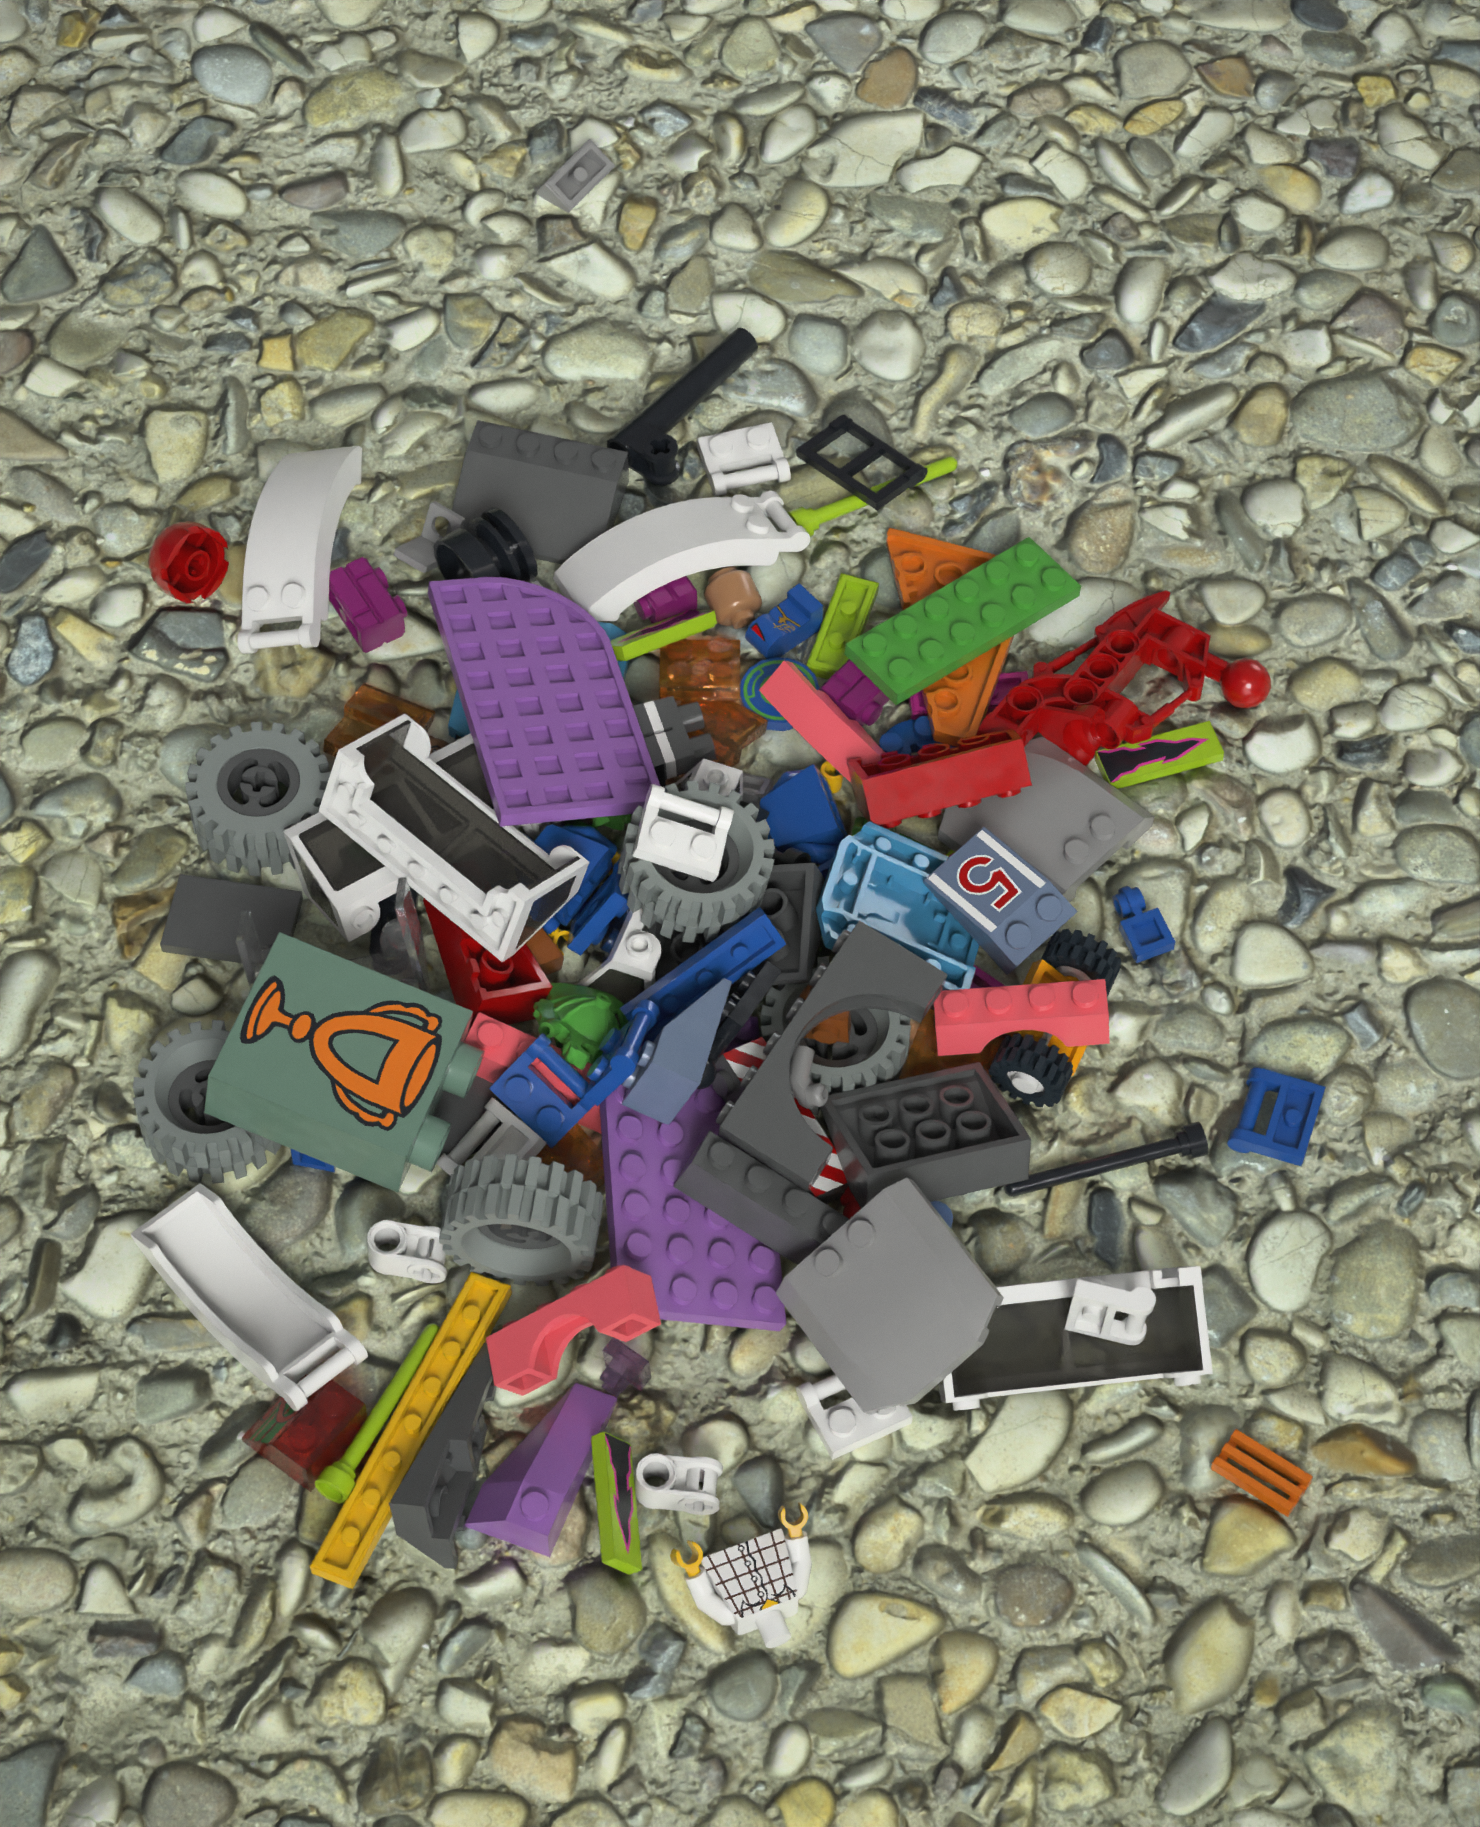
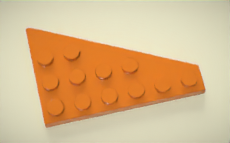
(961, 698)

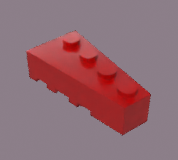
(939, 777)
(484, 982)

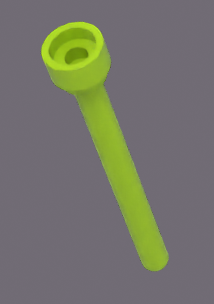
(811, 519)
(338, 1479)

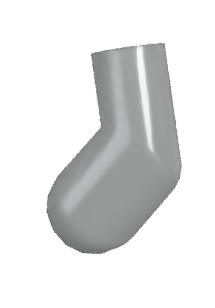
(802, 1086)

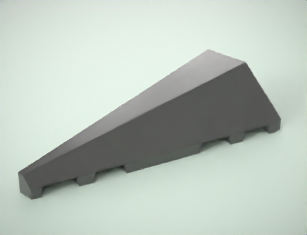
(438, 1483)

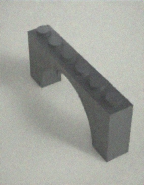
(863, 975)

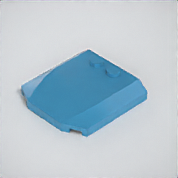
(881, 883)

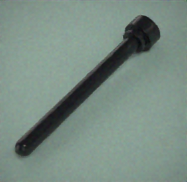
(1188, 1142)

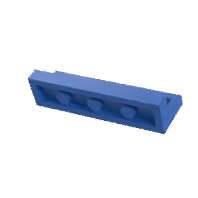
(725, 957)

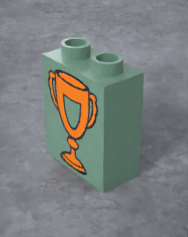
(343, 1064)

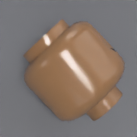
(733, 597)

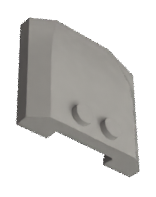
(1059, 824)
(892, 1299)

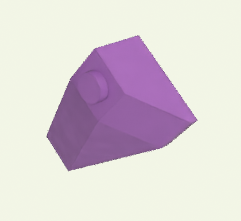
(540, 1479)

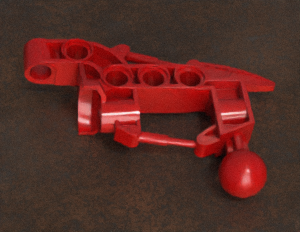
(1087, 707)

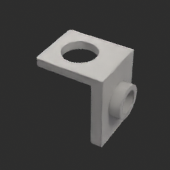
(420, 551)

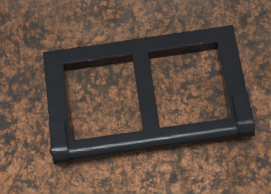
(844, 476)

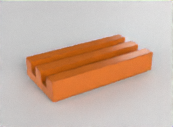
(1271, 1460)

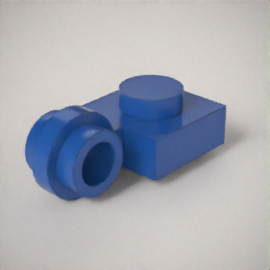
(1145, 932)

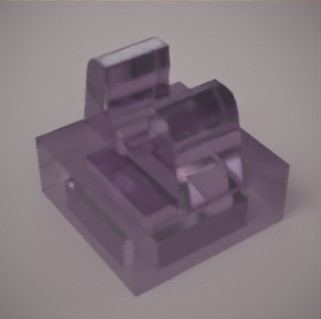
(623, 1368)

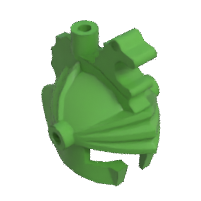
(578, 1020)

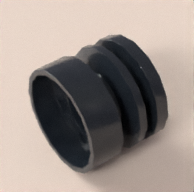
(488, 549)

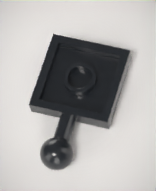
(736, 1013)

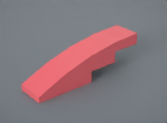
(819, 719)

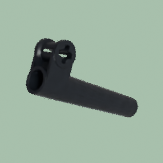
(645, 435)

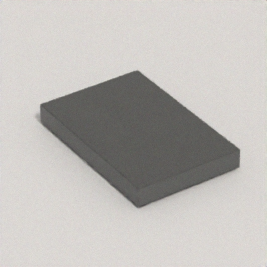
(208, 915)

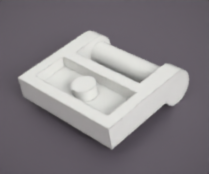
(740, 451)
(678, 844)
(509, 1138)
(1095, 1307)
(845, 1424)

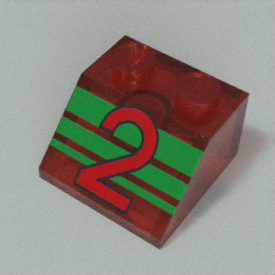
(311, 1437)

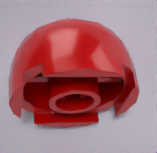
(188, 561)

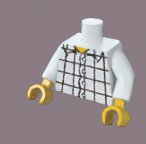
(753, 1581)

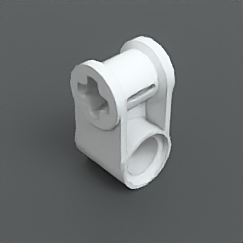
(412, 1253)
(681, 1484)

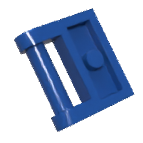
(594, 916)
(620, 1052)
(536, 1098)
(1290, 1120)

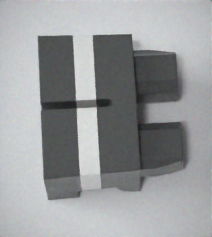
(666, 736)

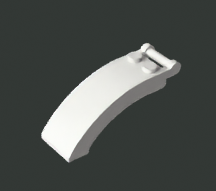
(676, 543)
(293, 546)
(246, 1297)

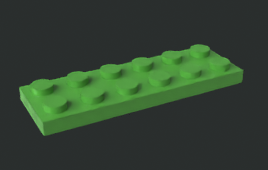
(962, 620)

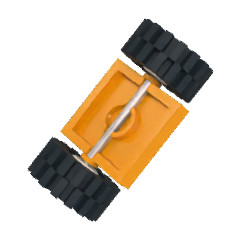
(1036, 1062)

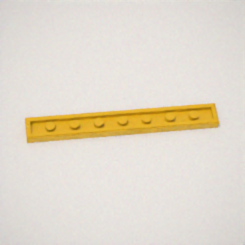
(429, 1392)

